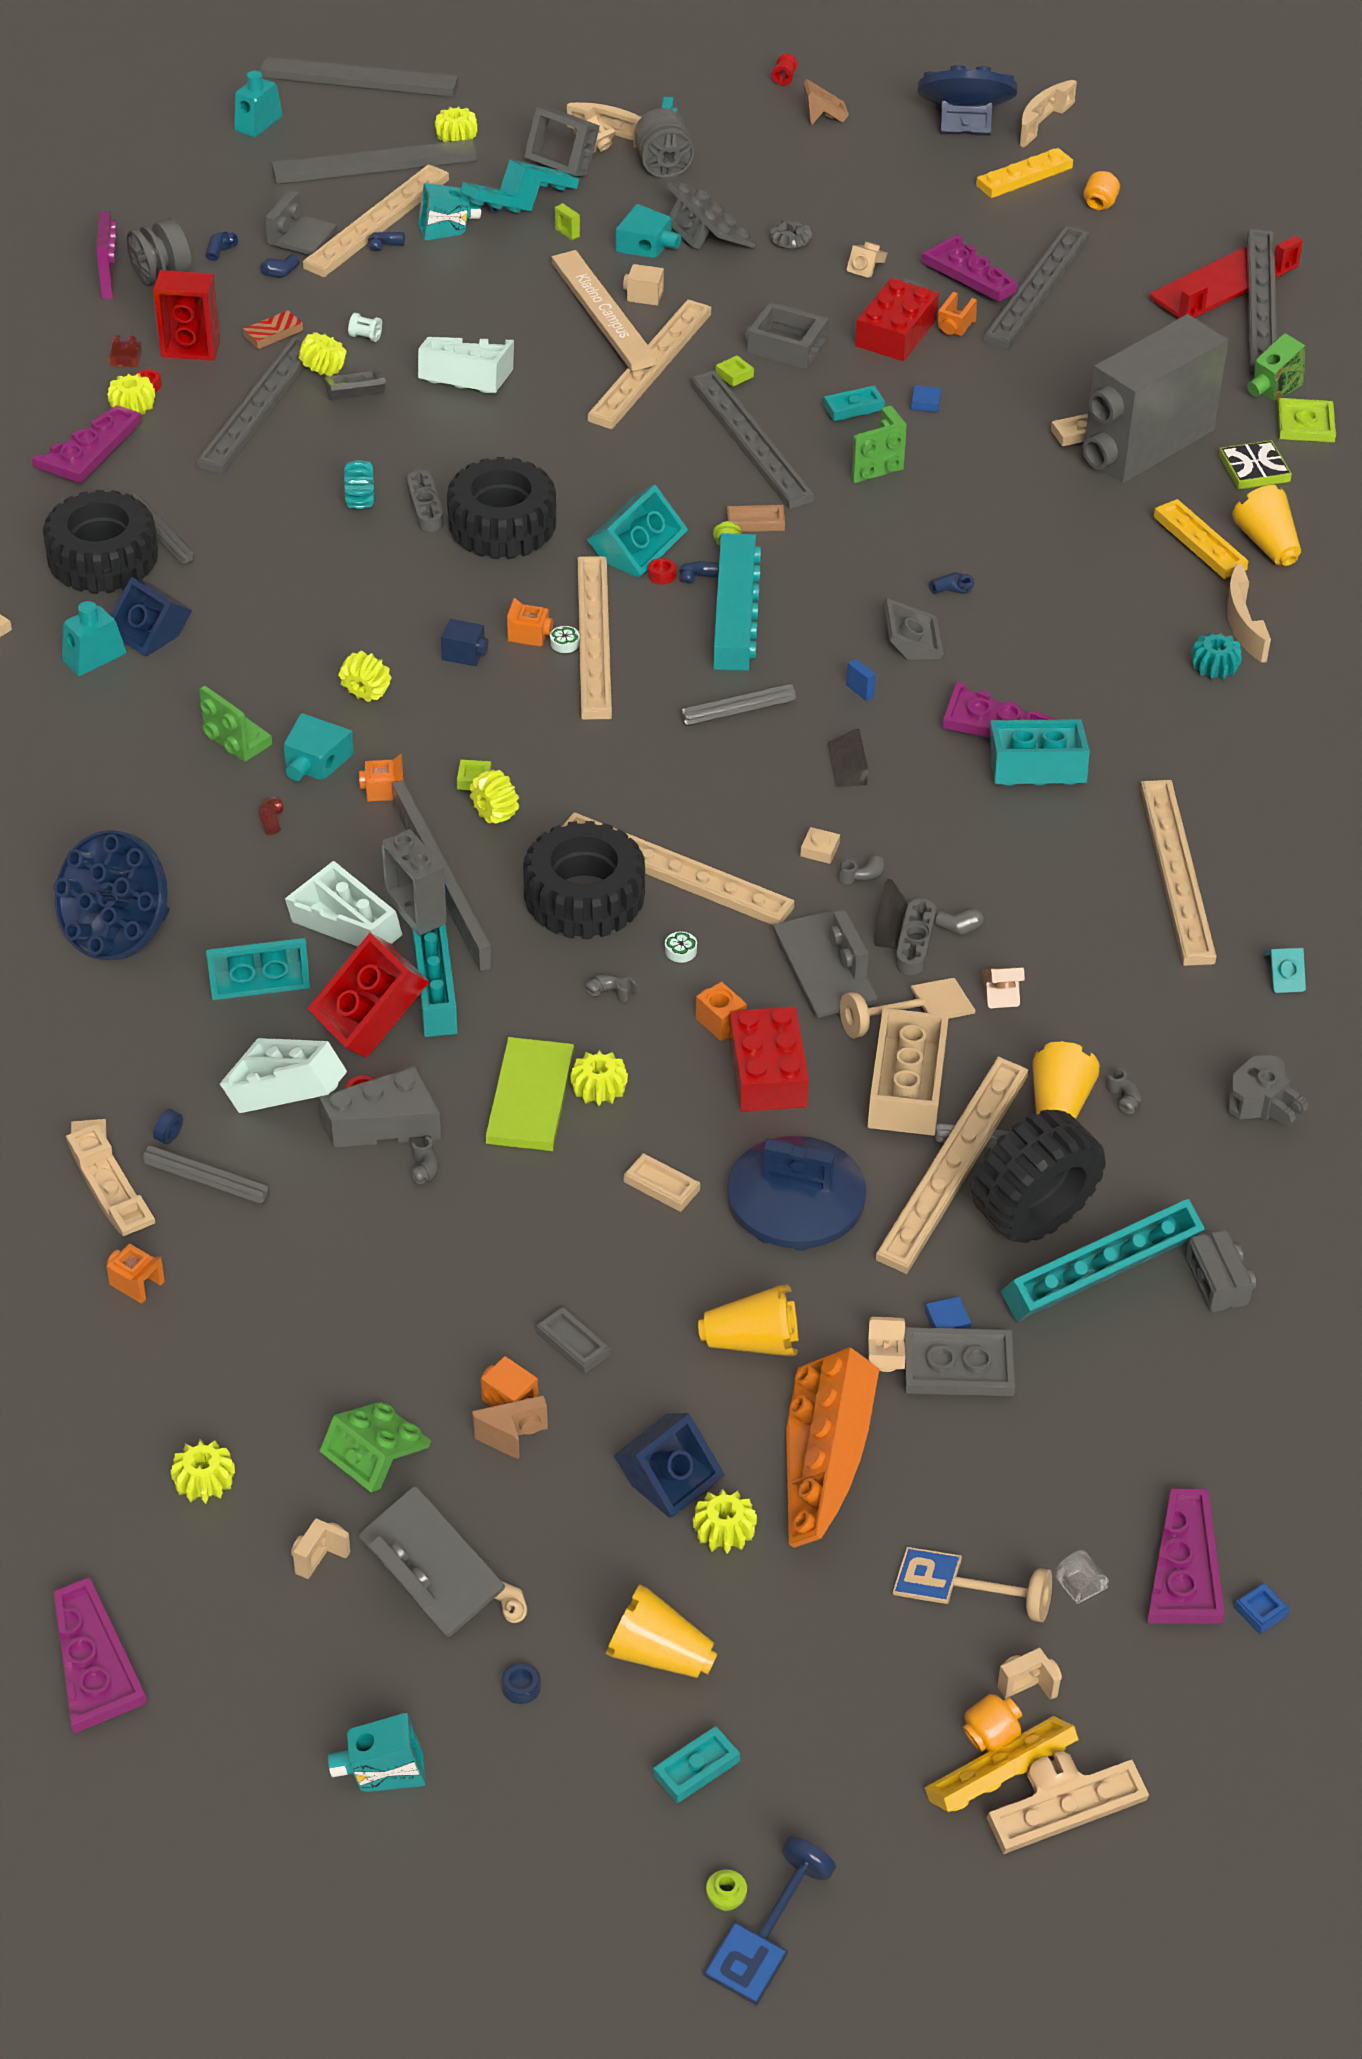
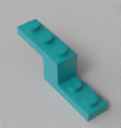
(519, 186)

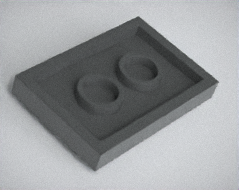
(959, 1361)

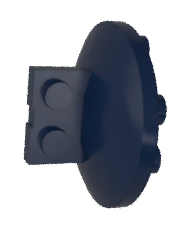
(967, 97)
(111, 895)
(796, 1192)

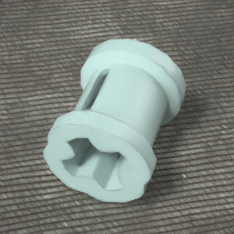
(365, 327)

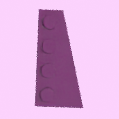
(106, 252)
(965, 266)
(89, 446)
(972, 712)
(1187, 1566)
(94, 1661)

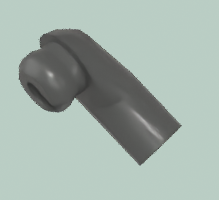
(961, 923)

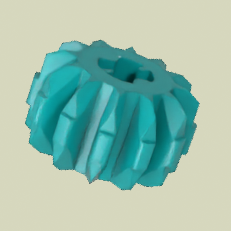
(359, 484)
(1216, 655)

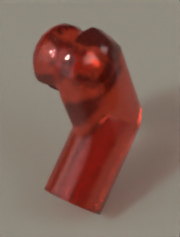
(267, 813)

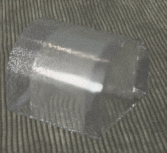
(1081, 1576)

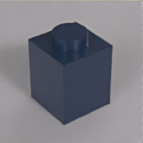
(463, 642)

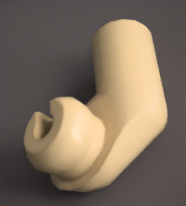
(513, 1603)

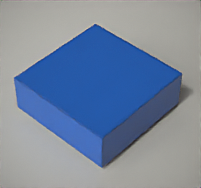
(926, 398)
(861, 679)
(948, 1314)
(1261, 1608)

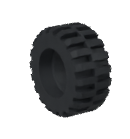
(501, 507)
(100, 541)
(578, 907)
(1038, 1175)

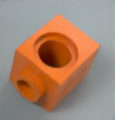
(714, 1009)
(507, 1383)

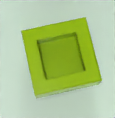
(567, 221)
(735, 371)
(469, 770)

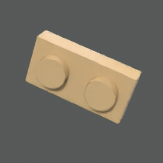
(1070, 430)

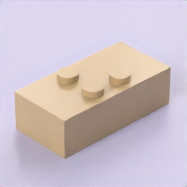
(908, 1071)

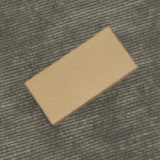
(661, 1182)

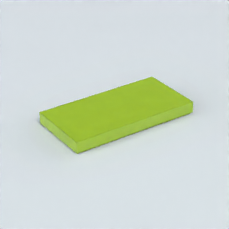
(530, 1094)

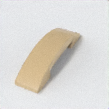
(1055, 98)
(609, 117)
(1251, 634)
(107, 1181)

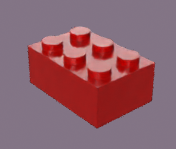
(187, 315)
(897, 319)
(368, 995)
(768, 1059)

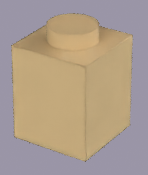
(644, 284)

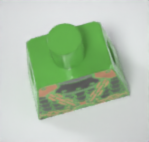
(1279, 369)

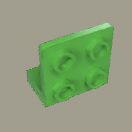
(880, 449)
(230, 727)
(368, 1441)

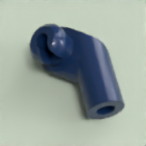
(279, 268)

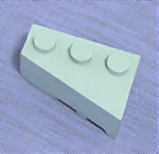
(465, 364)
(342, 908)
(282, 1073)

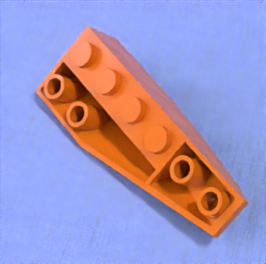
(826, 1439)

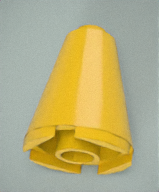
(1269, 524)
(1063, 1077)
(753, 1324)
(660, 1638)

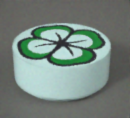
(564, 639)
(680, 947)

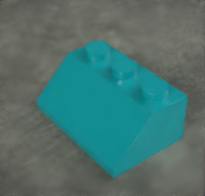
(638, 532)
(1038, 752)
(258, 968)

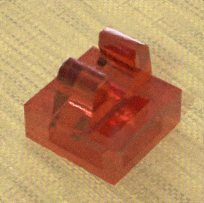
(125, 353)

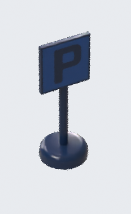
(748, 1959)

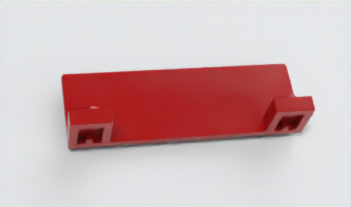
(1220, 281)

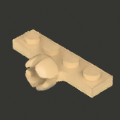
(1064, 1800)

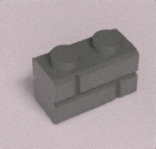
(1220, 1270)

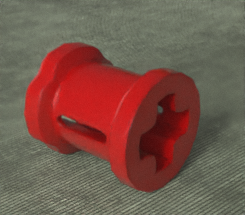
(784, 69)

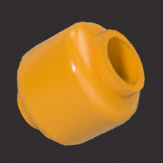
(1101, 190)
(992, 1723)

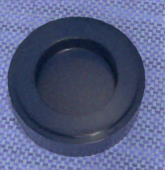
(168, 1126)
(521, 1683)

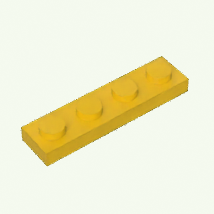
(1024, 172)
(1199, 538)
(995, 1767)

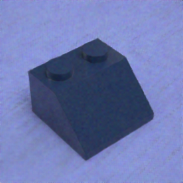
(148, 616)
(670, 1463)

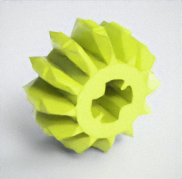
(456, 124)
(322, 354)
(132, 393)
(365, 676)
(494, 796)
(599, 1077)
(202, 1471)
(724, 1521)

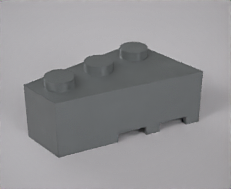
(380, 1110)

